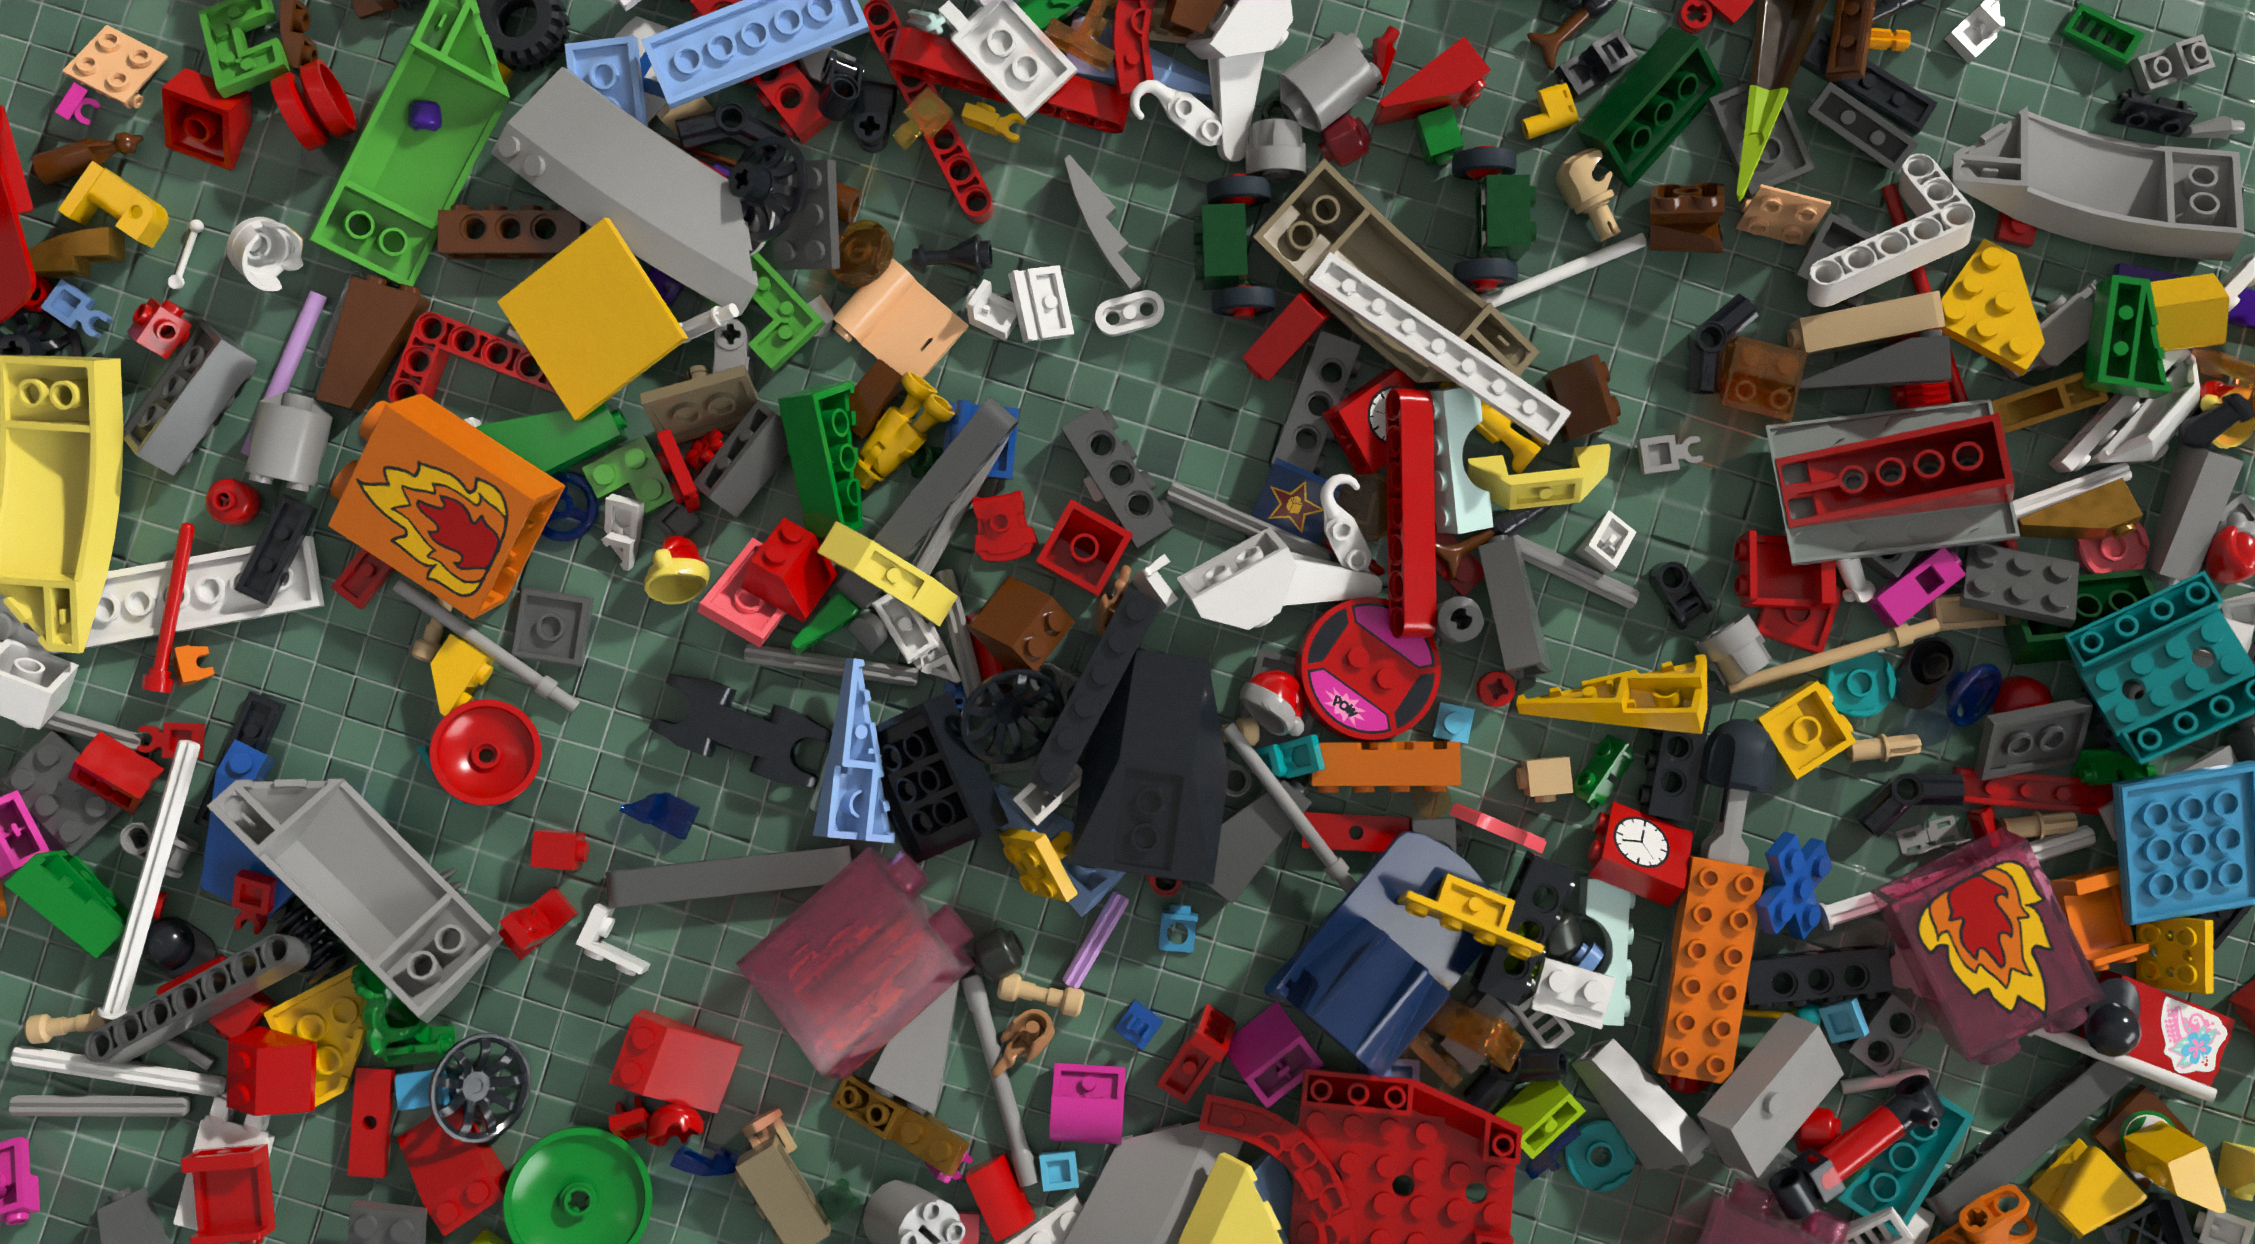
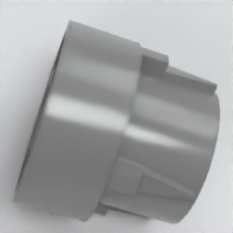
(1276, 151)
(1734, 649)

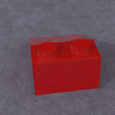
(1448, 80)
(675, 1062)
(452, 1175)

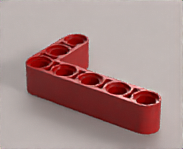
(451, 342)

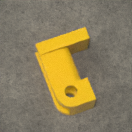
(103, 189)

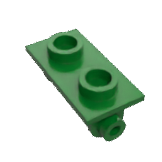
(1610, 757)
(2104, 765)
(413, 1052)

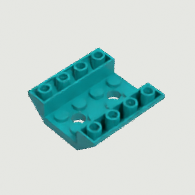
(2154, 647)

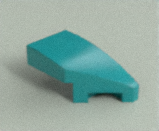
(1293, 757)

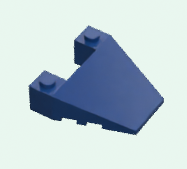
(224, 850)

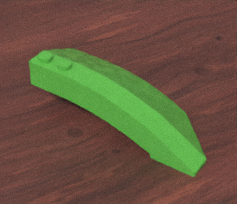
(398, 178)

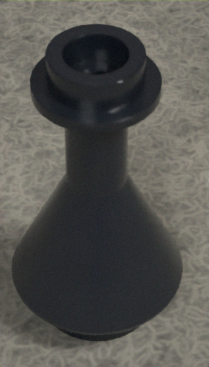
(970, 255)

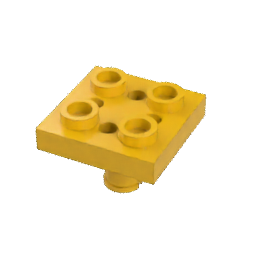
(1040, 862)
(2188, 954)

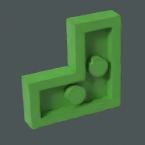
(634, 466)

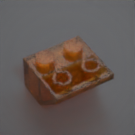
(1761, 378)

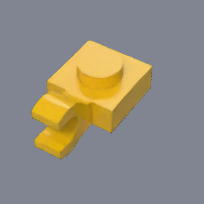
(985, 119)

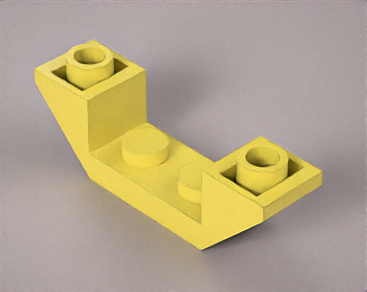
(1543, 487)
(888, 572)

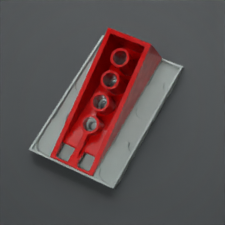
(1893, 482)

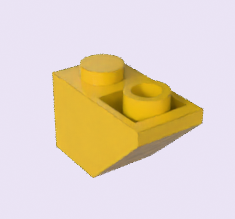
(458, 672)

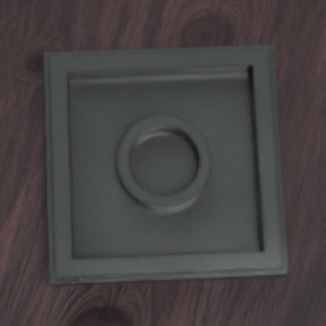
(552, 627)

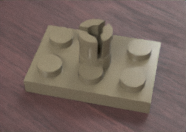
(701, 402)

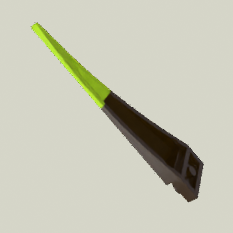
(1779, 47)

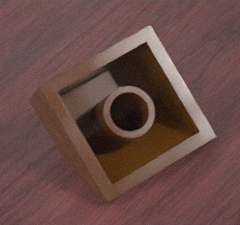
(1020, 625)

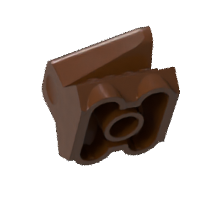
(1687, 217)

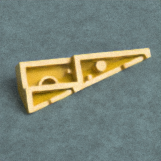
(1658, 699)

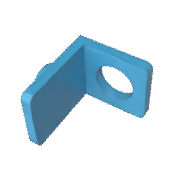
(1178, 914)
(413, 1090)

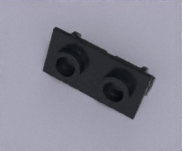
(2163, 117)

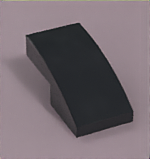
(1596, 63)

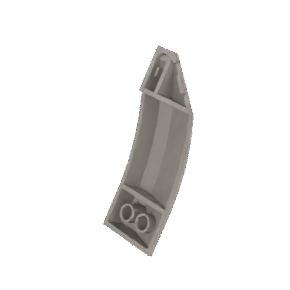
(2107, 188)
(656, 195)
(363, 885)
(1150, 1187)

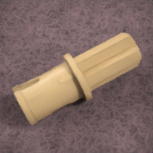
(1884, 748)
(2041, 824)

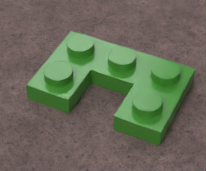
(232, 62)
(792, 317)

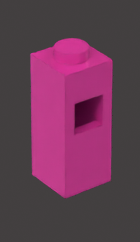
(1916, 586)

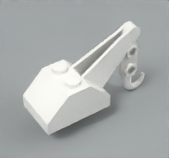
(1235, 56)
(1262, 575)

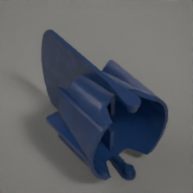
(1372, 967)

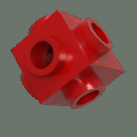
(159, 327)

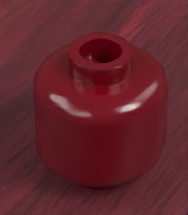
(1345, 140)

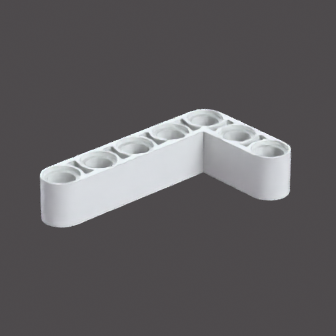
(1940, 229)

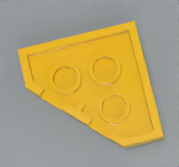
(1993, 310)
(332, 1019)

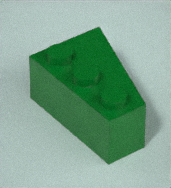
(2124, 340)
(72, 900)

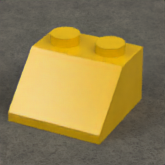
(2175, 1164)

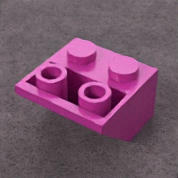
(18, 835)
(1272, 1054)

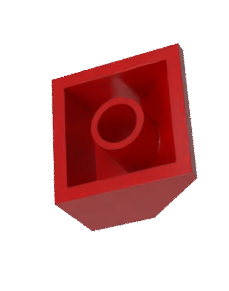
(203, 121)
(1084, 549)
(790, 571)
(271, 1073)

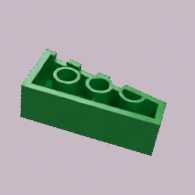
(823, 455)

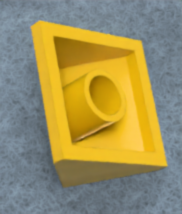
(2191, 312)

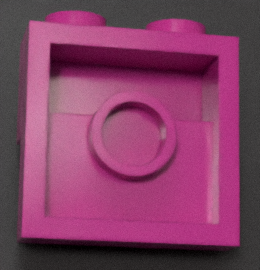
(17, 1186)

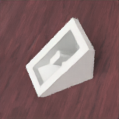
(1606, 543)
(1039, 803)

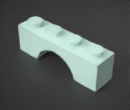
(1458, 502)
(1610, 911)

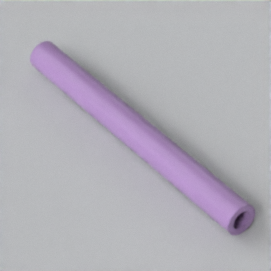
(293, 351)

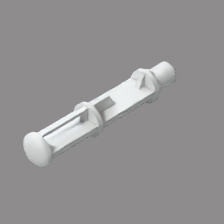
(709, 321)

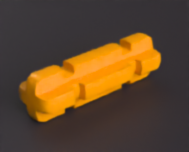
(1884, 38)

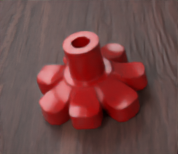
(705, 450)

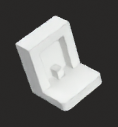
(991, 311)
(2223, 1228)

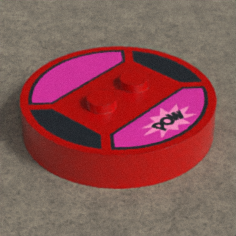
(1361, 676)

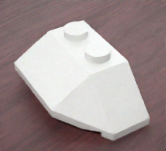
(2157, 420)

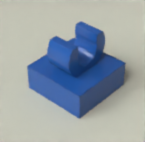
(1138, 1024)

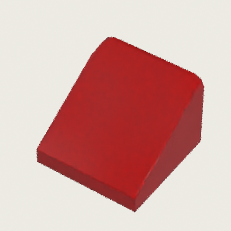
(1982, 821)

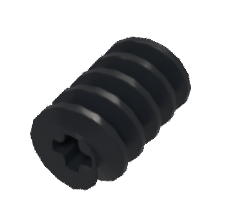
(322, 960)

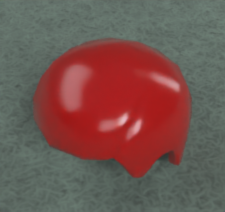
(2021, 693)
(673, 1121)

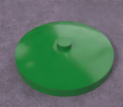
(578, 1190)

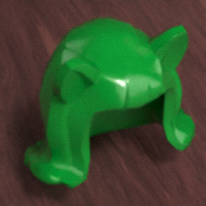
(384, 1013)

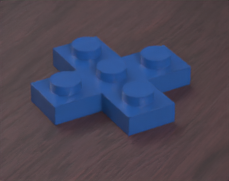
(1792, 893)

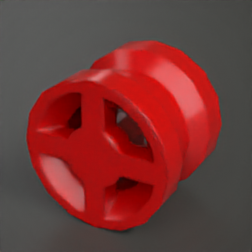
(1488, 687)

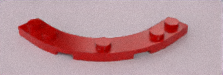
(1131, 44)
(1296, 1152)

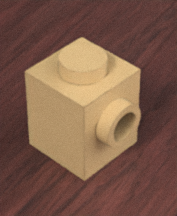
(1545, 778)

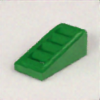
(2119, 31)
(831, 618)

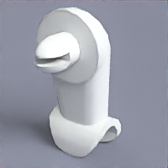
(1855, 581)

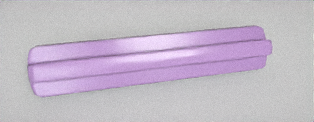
(1095, 940)

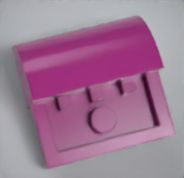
(1087, 1103)

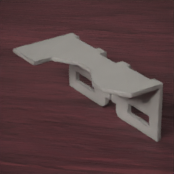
(1934, 834)

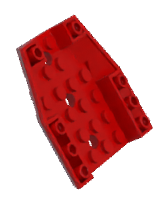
(1407, 1128)

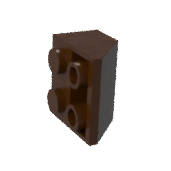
(1585, 393)

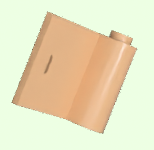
(897, 320)

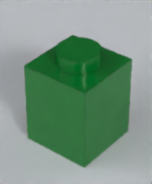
(1438, 135)

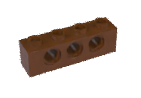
(458, 223)

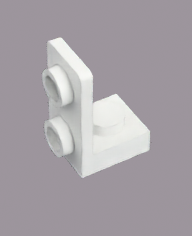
(600, 925)

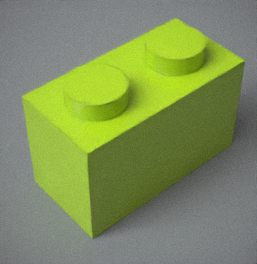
(1542, 1112)

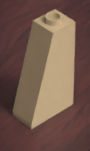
(1866, 324)

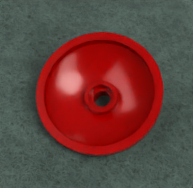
(480, 728)

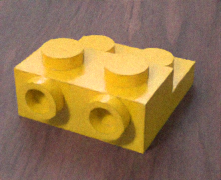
(1806, 728)

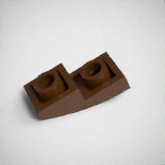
(293, 24)
(872, 394)

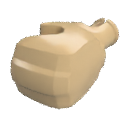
(1586, 194)

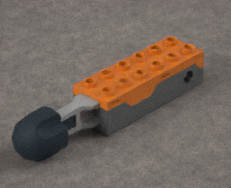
(1712, 923)

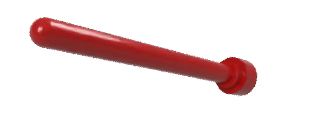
(159, 676)

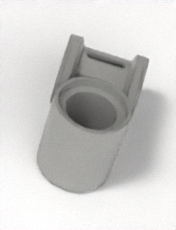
(733, 355)
(179, 853)

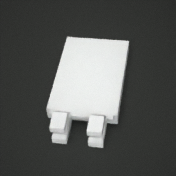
(1009, 53)
(219, 1132)

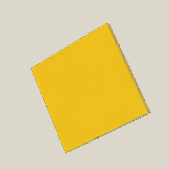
(592, 319)

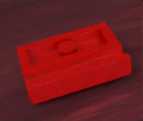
(672, 461)

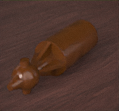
(74, 158)

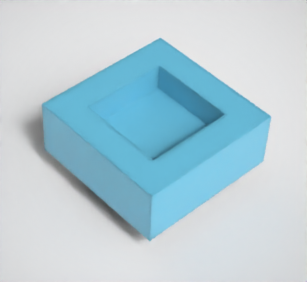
(1453, 722)
(1844, 1020)
(1059, 1170)

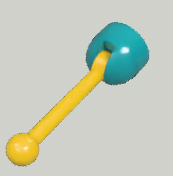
(1807, 1013)

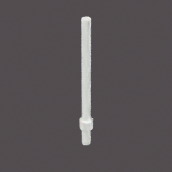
(1565, 270)
(2133, 1065)

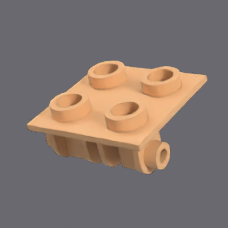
(116, 66)
(1782, 215)

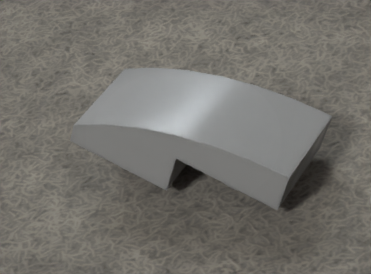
(2172, 64)

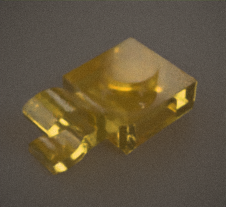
(925, 115)

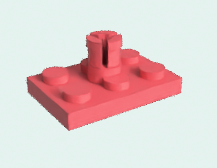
(738, 608)

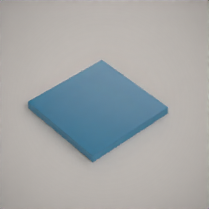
(2186, 842)

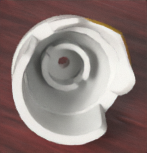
(263, 250)

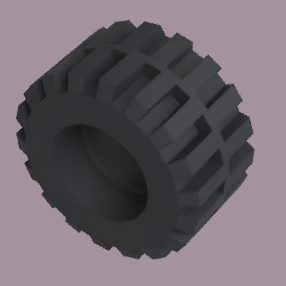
(535, 45)

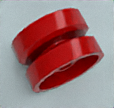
(314, 105)

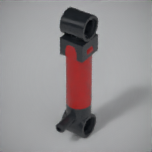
(1821, 1173)

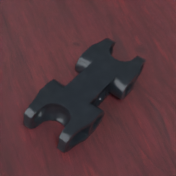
(716, 721)

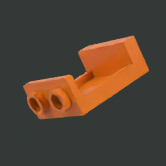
(2096, 916)

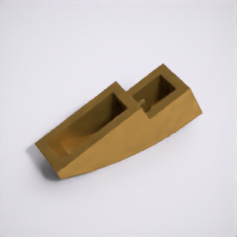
(72, 252)
(2045, 402)

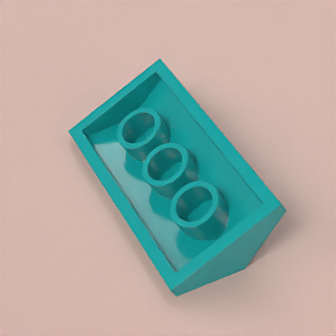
(1908, 1168)

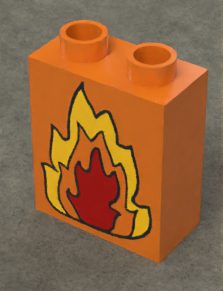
(443, 503)

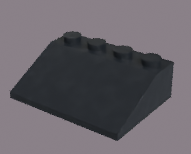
(934, 781)

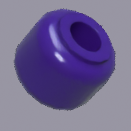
(424, 115)

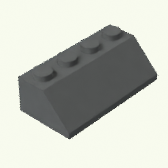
(188, 398)

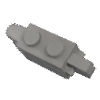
(2063, 329)

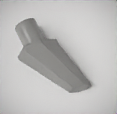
(2215, 128)

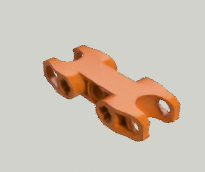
(1985, 1224)

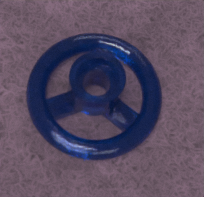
(587, 518)
(1969, 690)

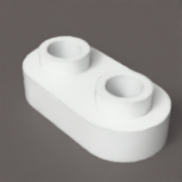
(1128, 310)

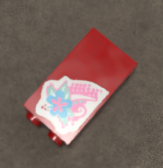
(2177, 1033)

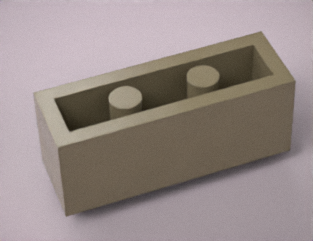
(782, 1194)

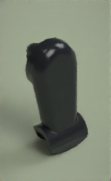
(2207, 426)

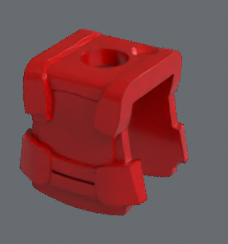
(1003, 528)

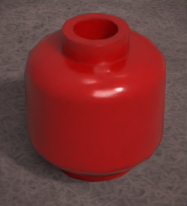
(232, 502)
(1817, 1130)

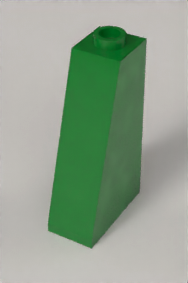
(557, 440)

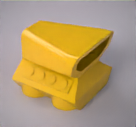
(2085, 1189)

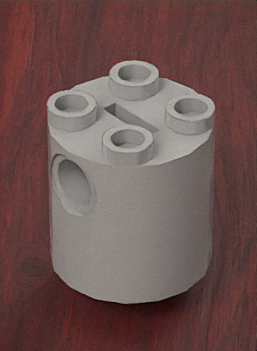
(1327, 82)
(288, 441)
(910, 1215)

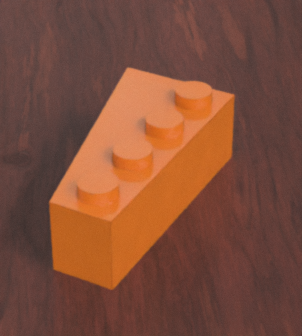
(1388, 764)

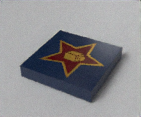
(1293, 500)

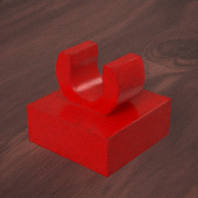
(631, 1123)

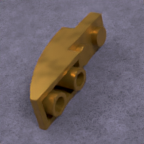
(895, 1121)

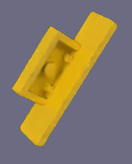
(1474, 910)

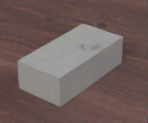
(1770, 1094)

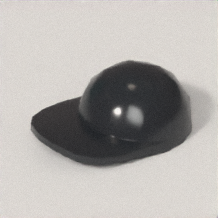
(1926, 672)
(177, 946)
(2114, 1021)

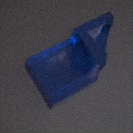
(664, 812)
(1545, 1158)
(699, 1164)

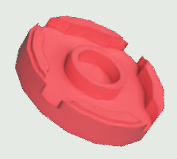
(2112, 553)

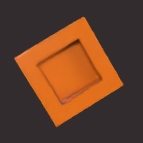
(185, 664)

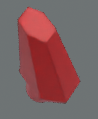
(1384, 52)

